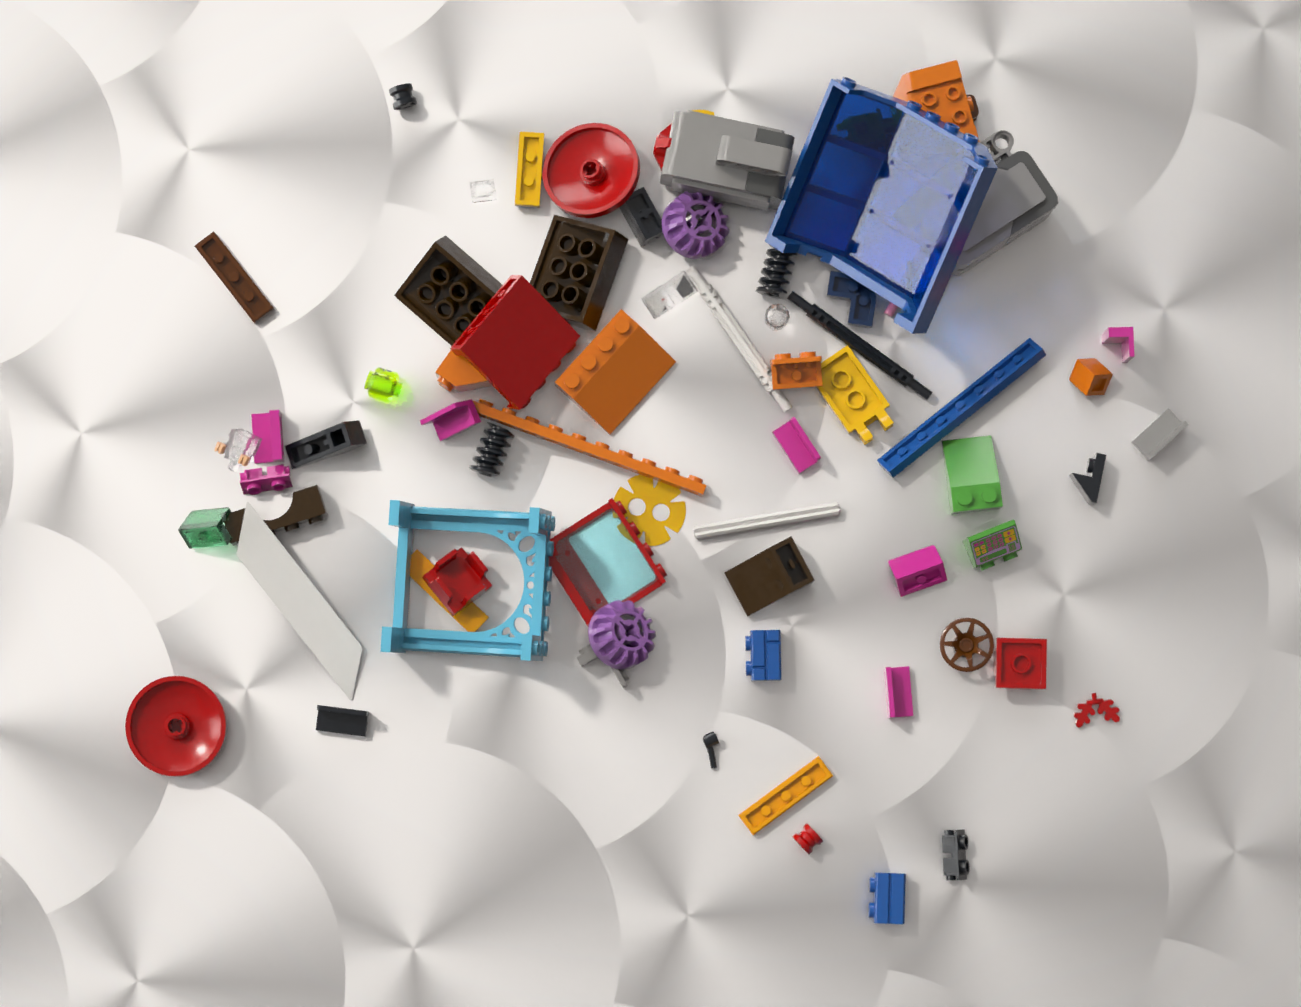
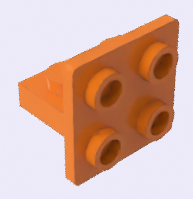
(796, 372)

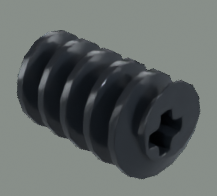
(775, 273)
(492, 450)

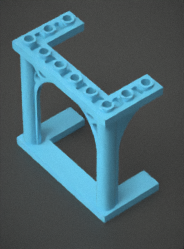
(534, 523)

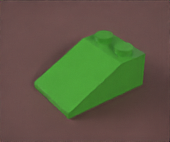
(971, 475)

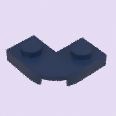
(862, 298)

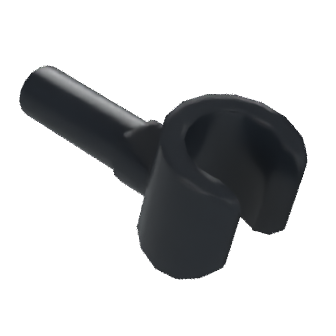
(711, 740)

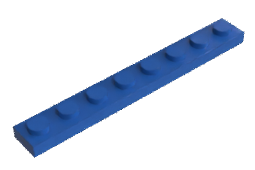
(961, 407)

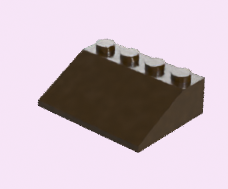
(578, 269)
(447, 289)

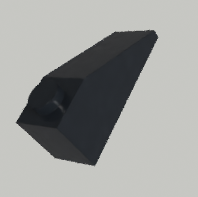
(326, 444)

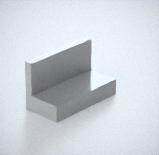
(1159, 434)

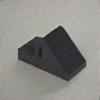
(1090, 485)

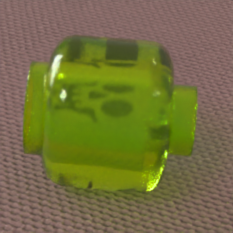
(383, 384)

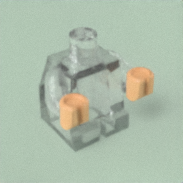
(239, 448)

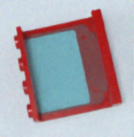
(604, 561)

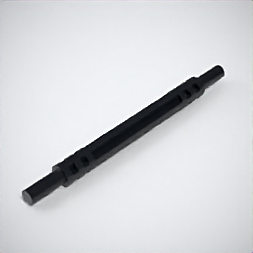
(859, 345)

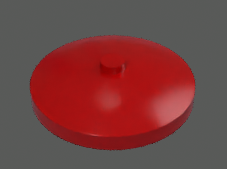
(591, 170)
(176, 726)

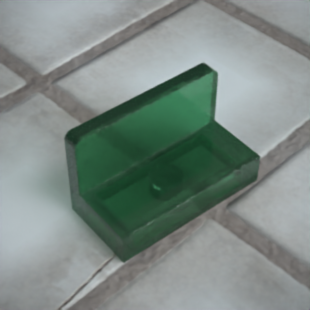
(206, 528)

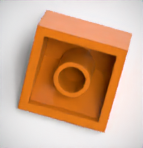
(459, 374)

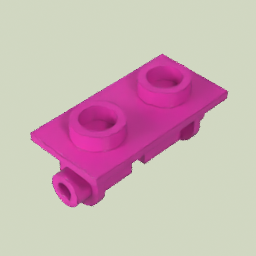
(255, 482)

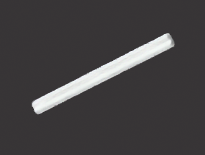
(766, 520)

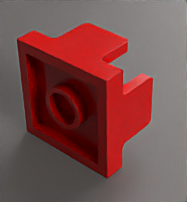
(458, 579)
(1020, 663)

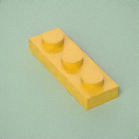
(529, 169)

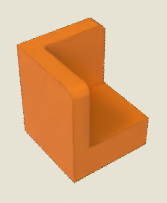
(1090, 376)

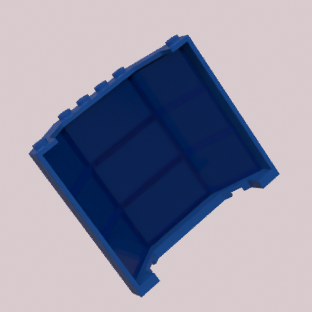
(884, 197)

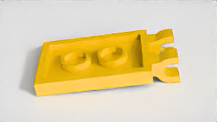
(853, 394)

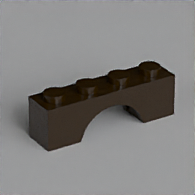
(305, 507)

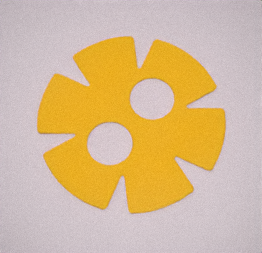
(662, 494)

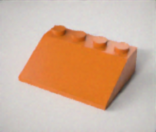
(615, 372)

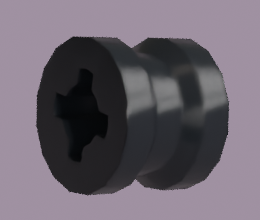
(402, 96)

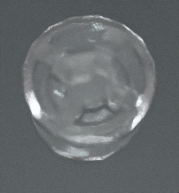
(777, 321)

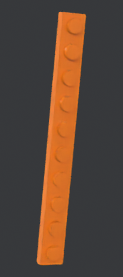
(599, 450)

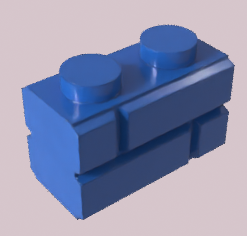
(764, 655)
(888, 898)

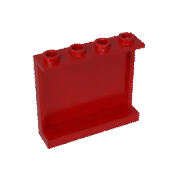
(516, 341)

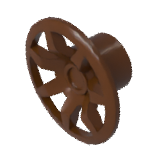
(966, 644)

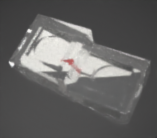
(669, 295)

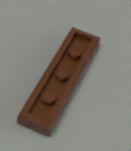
(234, 277)

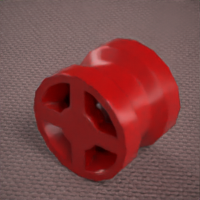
(807, 839)

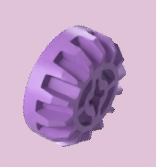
(680, 230)
(619, 640)

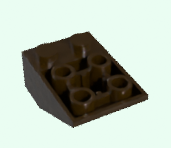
(769, 576)

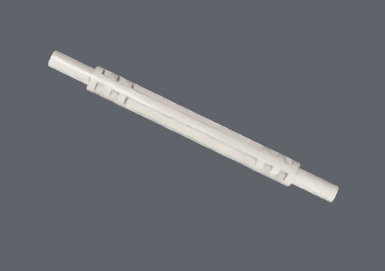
(738, 337)

